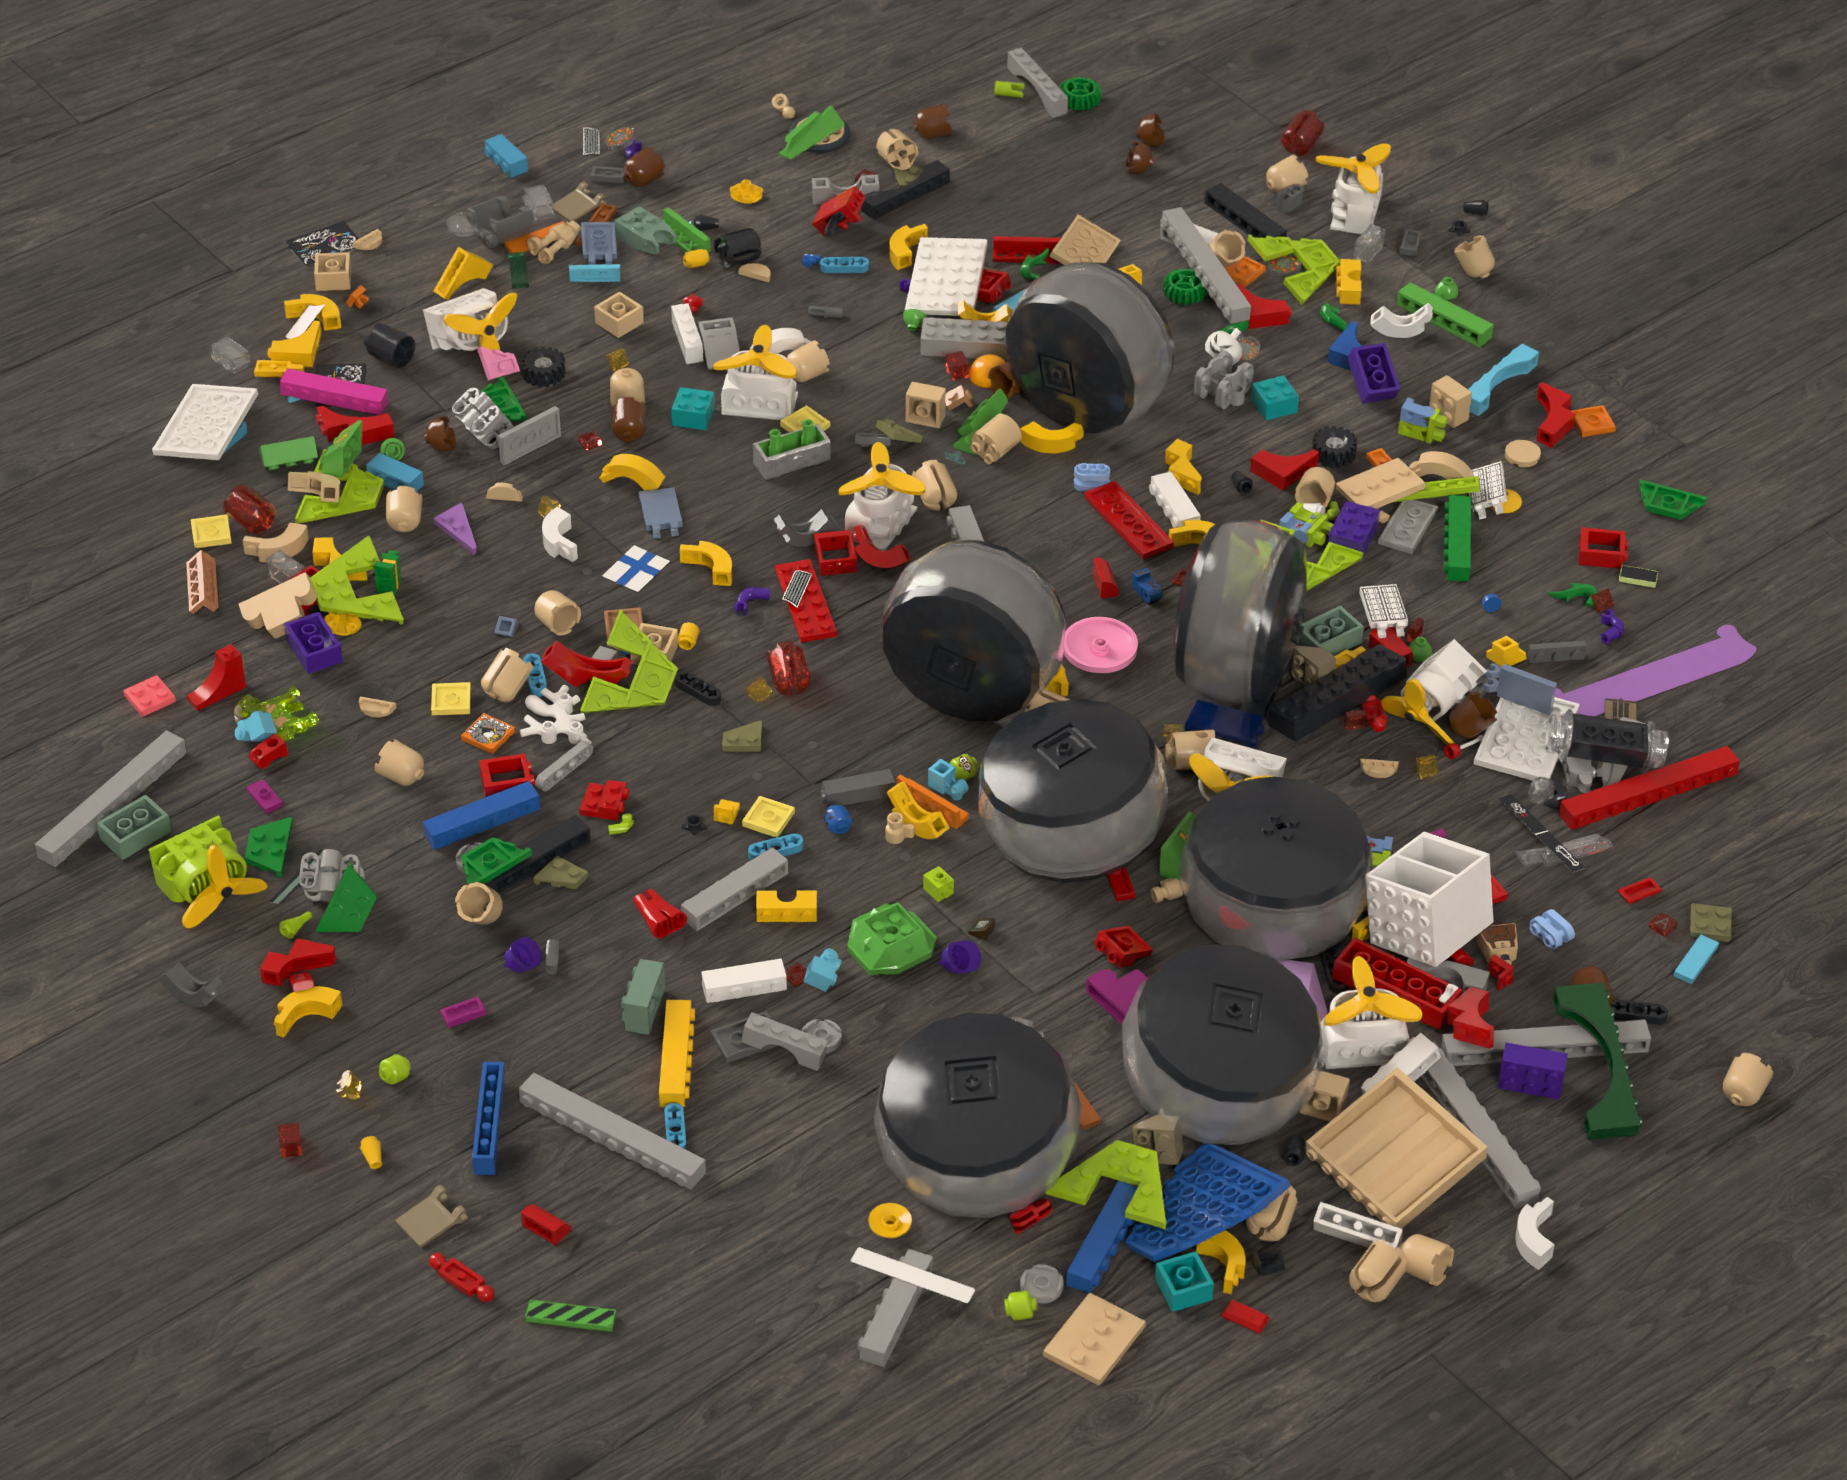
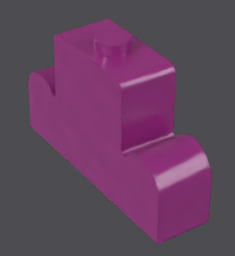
(1114, 994)

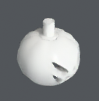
(1222, 341)

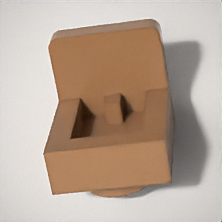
(958, 396)

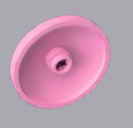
(1100, 644)

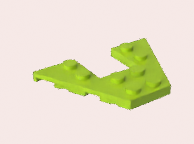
(1311, 253)
(359, 494)
(1333, 560)
(336, 592)
(651, 680)
(1124, 1163)

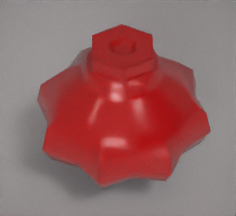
(694, 302)

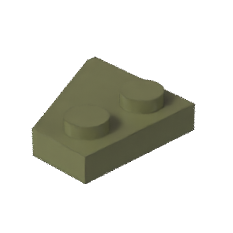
(906, 176)
(898, 432)
(744, 738)
(561, 873)

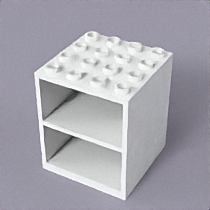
(1429, 898)

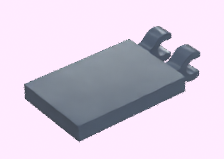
(598, 241)
(660, 511)
(1521, 687)

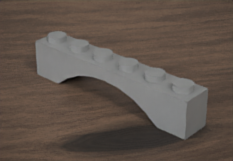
(1052, 97)

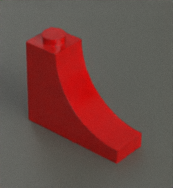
(1265, 311)
(1282, 470)
(224, 680)

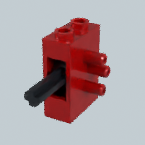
(839, 211)

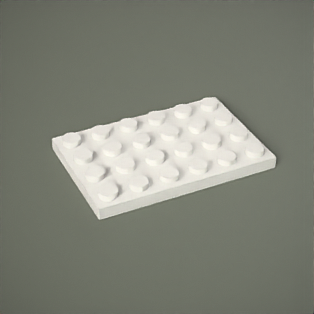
(946, 274)
(205, 422)
(1518, 740)

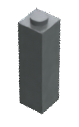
(857, 788)

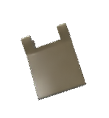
(577, 203)
(430, 1218)

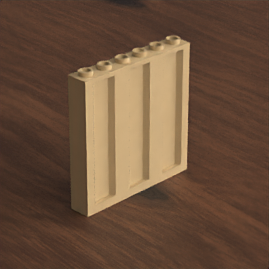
(1396, 1149)

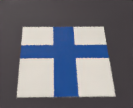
(635, 568)

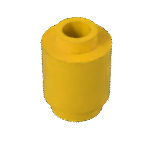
(696, 258)
(688, 636)

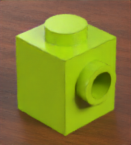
(938, 884)

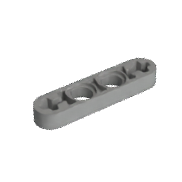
(563, 766)

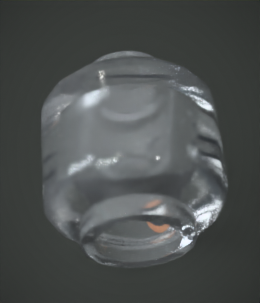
(1540, 790)

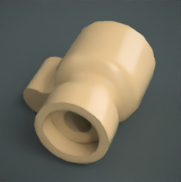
(897, 831)
(1168, 889)

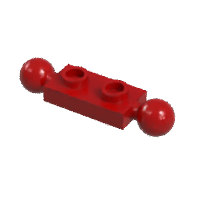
(1375, 713)
(461, 1277)

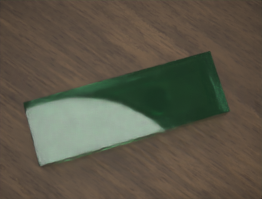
(518, 270)

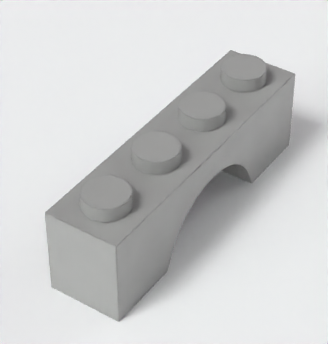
(824, 190)
(1458, 974)
(805, 1047)

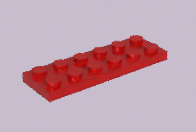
(1129, 520)
(812, 615)

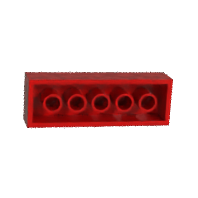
(1398, 977)

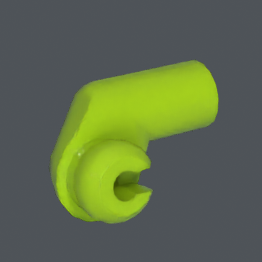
(1333, 512)
(623, 827)

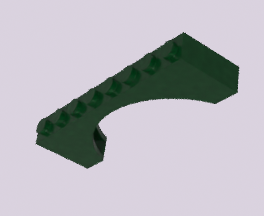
(1590, 1009)

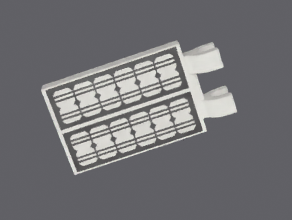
(1491, 489)
(1384, 608)

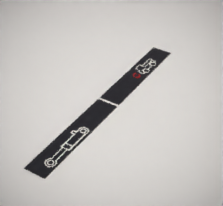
(1542, 833)

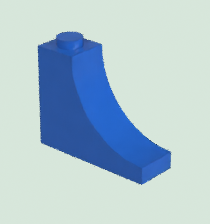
(1343, 345)

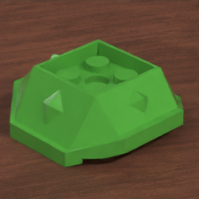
(890, 940)

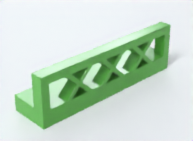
(687, 232)

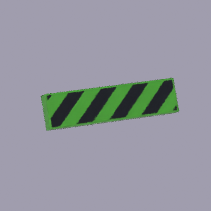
(570, 1315)

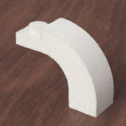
(1401, 326)
(786, 339)
(553, 528)
(1530, 1243)

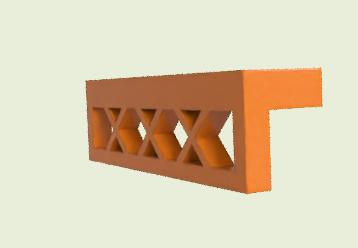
(933, 803)

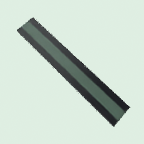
(291, 886)

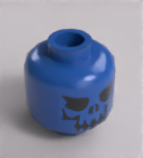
(837, 818)

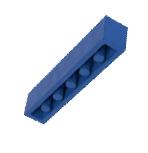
(481, 815)
(488, 1118)
(1102, 1240)

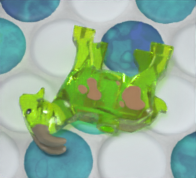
(280, 712)

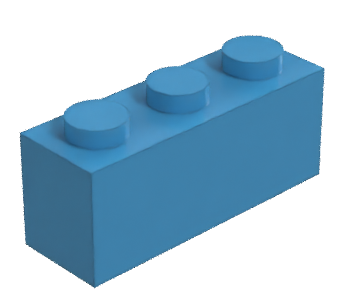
(506, 155)
(395, 472)

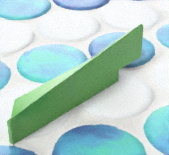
(811, 131)
(982, 415)

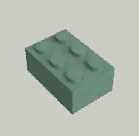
(1332, 631)
(134, 827)
(643, 996)

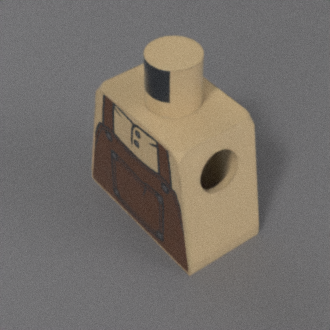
(1498, 941)

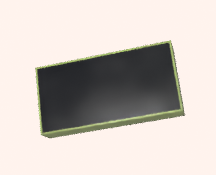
(1638, 576)

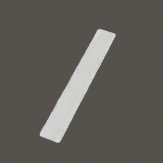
(913, 1275)

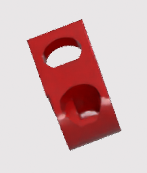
(268, 751)

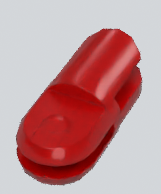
(1030, 1215)

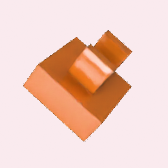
(356, 298)

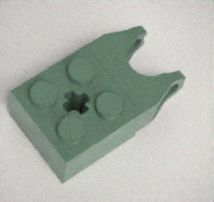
(643, 230)

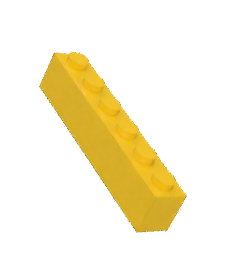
(675, 1053)

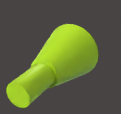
(291, 926)

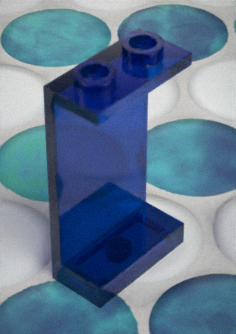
(1226, 722)

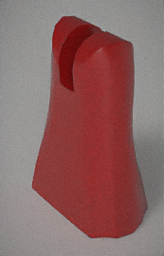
(659, 914)

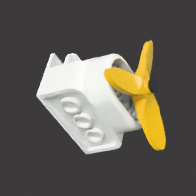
(1357, 188)
(469, 321)
(758, 381)
(881, 499)
(1436, 687)
(1231, 763)
(1366, 1023)

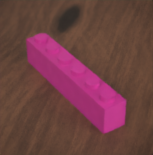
(334, 392)

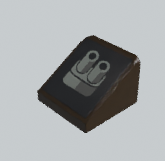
(982, 928)

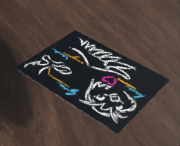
(330, 239)
(347, 372)

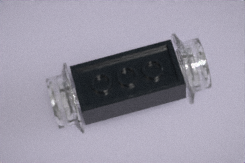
(1606, 740)

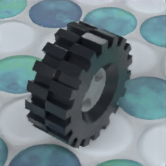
(543, 366)
(1335, 446)

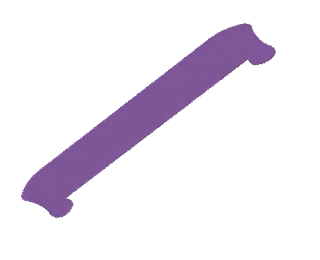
(1664, 673)

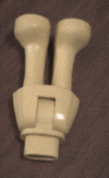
(561, 234)

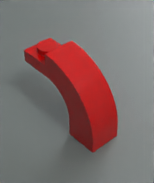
(868, 552)

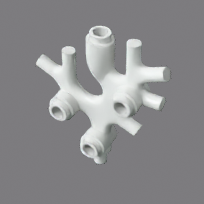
(561, 711)

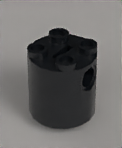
(390, 345)

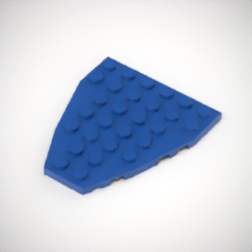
(1204, 1198)

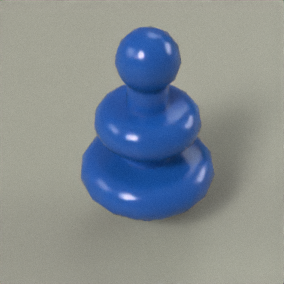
(809, 260)

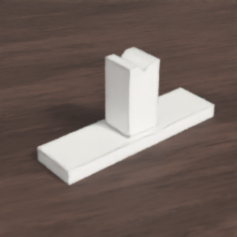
(1450, 989)

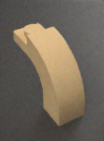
(1442, 465)
(314, 482)
(289, 542)

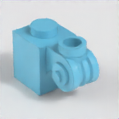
(256, 727)
(942, 779)
(822, 970)

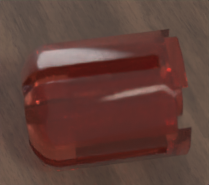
(1302, 133)
(249, 509)
(789, 668)

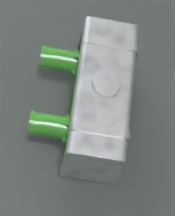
(791, 450)

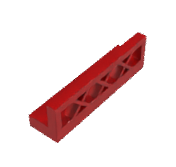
(1024, 246)

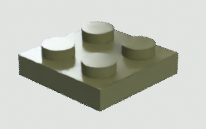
(1710, 922)

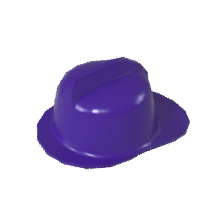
(523, 955)
(961, 957)

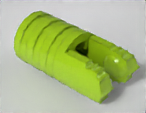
(1004, 89)

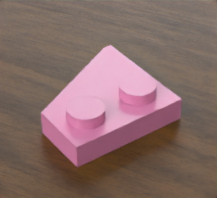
(497, 363)

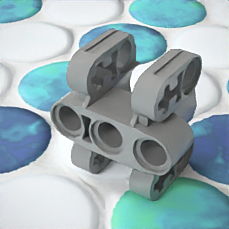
(1222, 384)
(481, 417)
(328, 873)

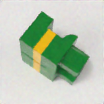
(388, 572)

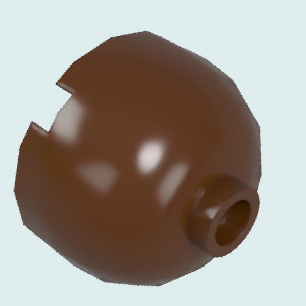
(1150, 131)
(1139, 158)
(440, 435)

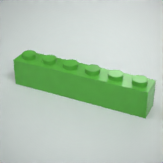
(1446, 315)

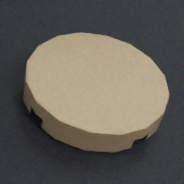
(1522, 453)

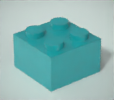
(1274, 398)
(693, 408)
(1184, 1281)

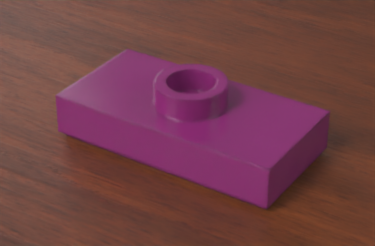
(264, 796)
(463, 1012)

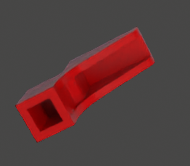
(303, 956)

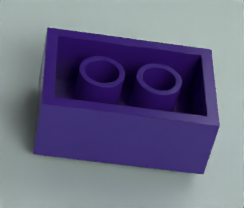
(1373, 373)
(1355, 526)
(313, 642)
(1532, 1070)

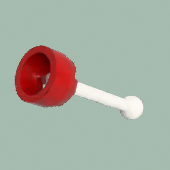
(1454, 750)

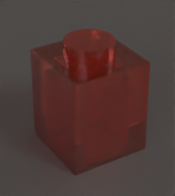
(957, 365)
(290, 1140)

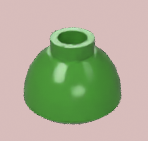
(1447, 289)
(913, 318)
(393, 448)
(1421, 649)

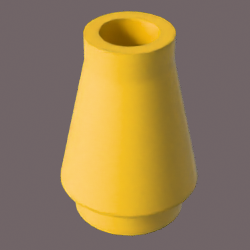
(372, 1151)

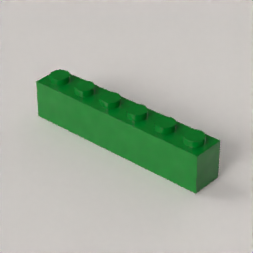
(1458, 538)

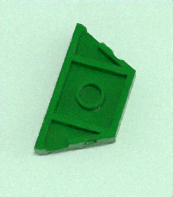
(505, 400)
(1669, 501)
(269, 845)
(491, 860)
(348, 905)

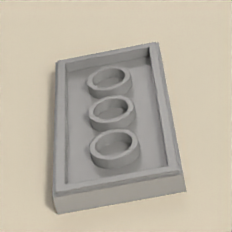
(529, 435)
(1408, 525)

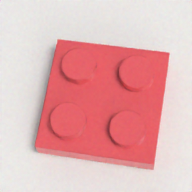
(149, 695)

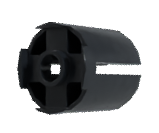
(738, 247)

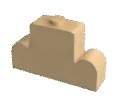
(279, 605)

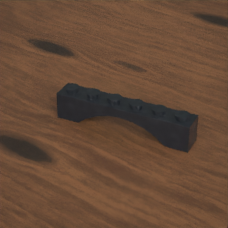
(882, 202)

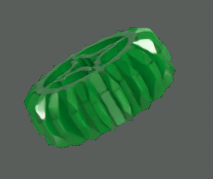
(1081, 93)
(1184, 287)

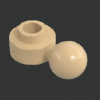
(788, 112)

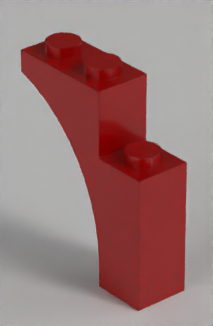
(1559, 419)
(373, 428)
(1392, 642)
(580, 669)
(1466, 1018)

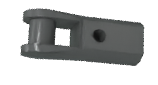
(552, 956)

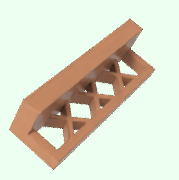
(205, 581)

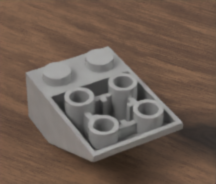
(718, 340)

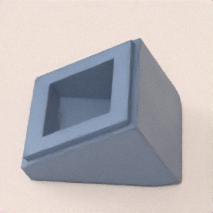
(506, 626)

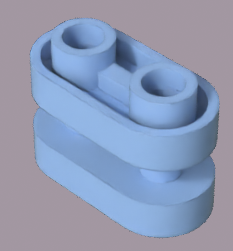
(1090, 476)
(1552, 929)

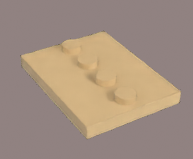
(1085, 243)
(1381, 484)
(1094, 1339)

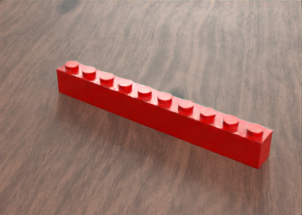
(1649, 787)

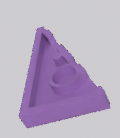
(456, 525)

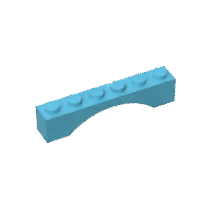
(1518, 362)

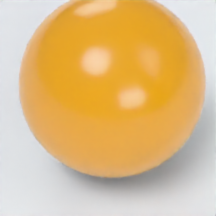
(980, 369)

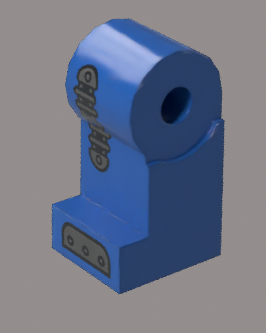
(1146, 586)

